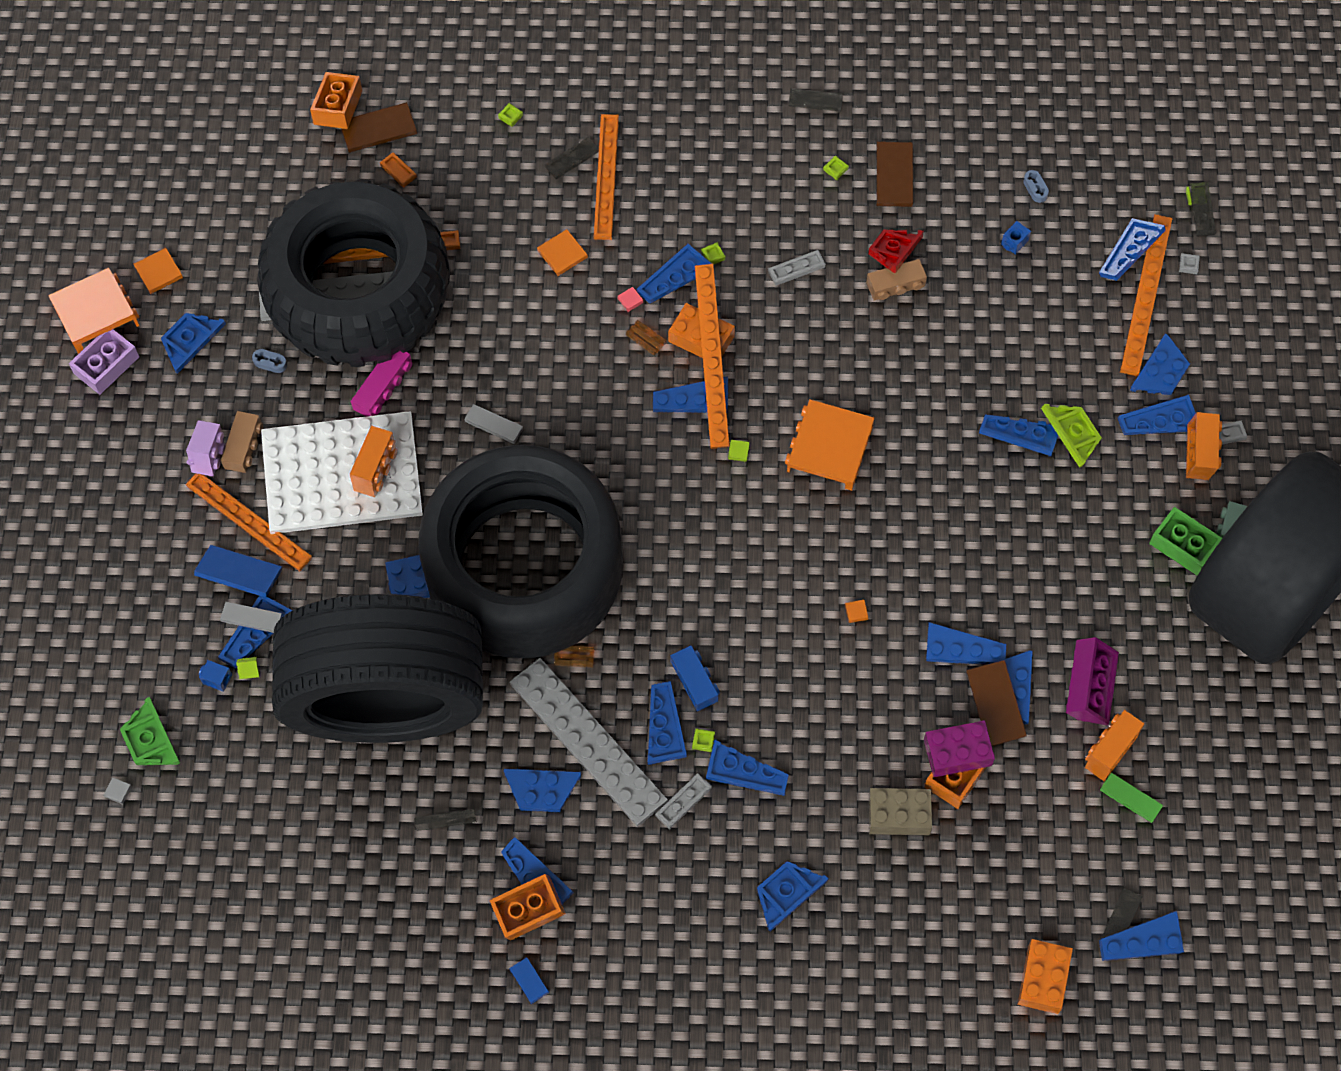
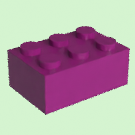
(959, 748)

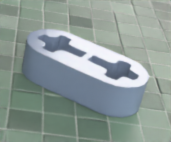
(1039, 184)
(269, 361)

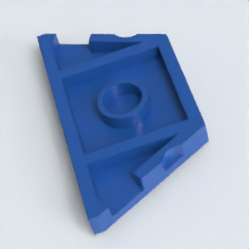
(189, 337)
(1162, 369)
(1019, 671)
(541, 789)
(787, 891)

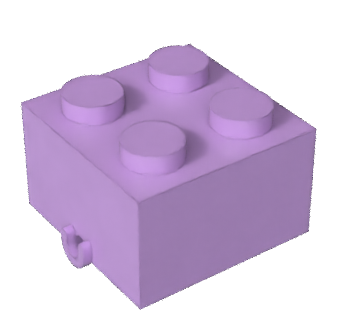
(205, 448)

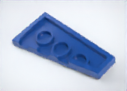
(1030, 435)
(960, 647)

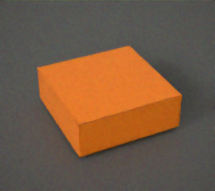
(856, 611)

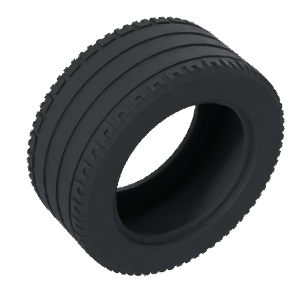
(377, 668)

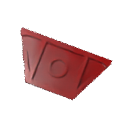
(894, 247)

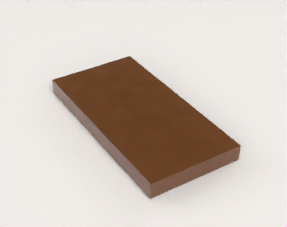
(379, 127)
(894, 174)
(996, 702)

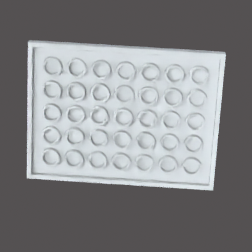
(311, 470)

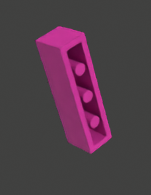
(380, 384)

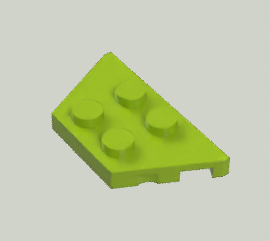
(1074, 430)

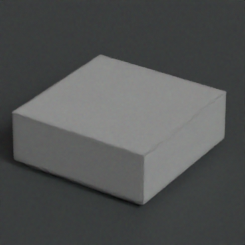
(1189, 263)
(117, 790)

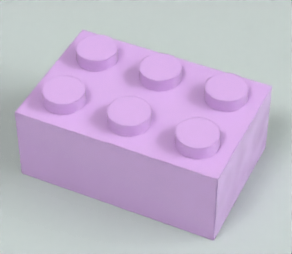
(104, 360)

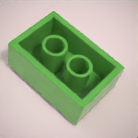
(1185, 540)

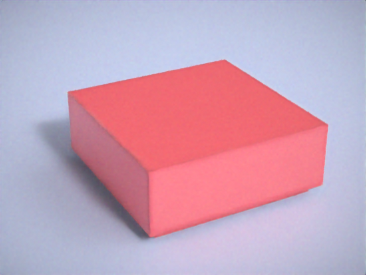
(630, 299)

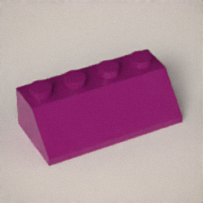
(1092, 681)

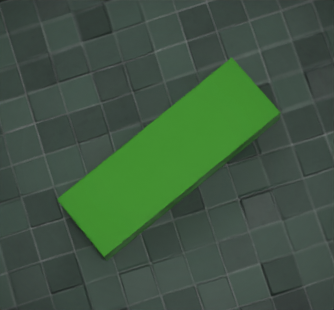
(1131, 797)

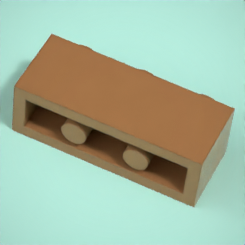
(886, 283)
(241, 442)

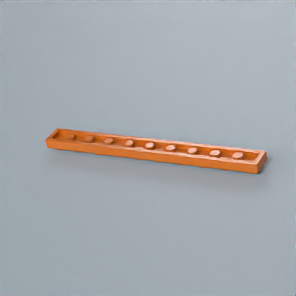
(1145, 300)
(712, 356)

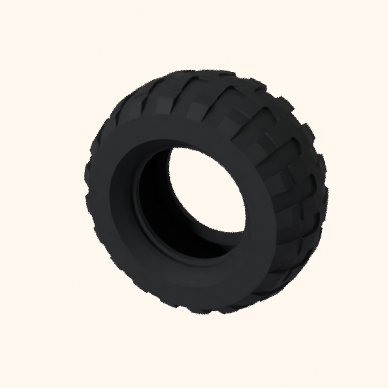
(340, 220)

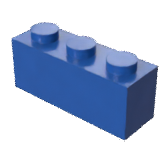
(695, 678)

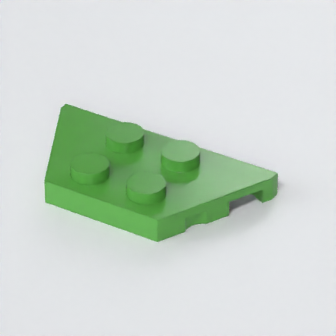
(148, 738)

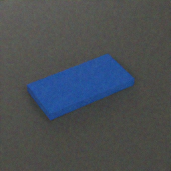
(238, 571)

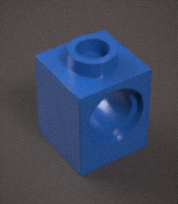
(1016, 231)
(215, 675)

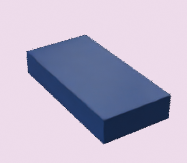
(529, 980)

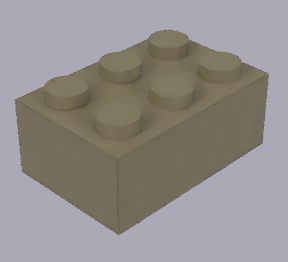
(900, 811)

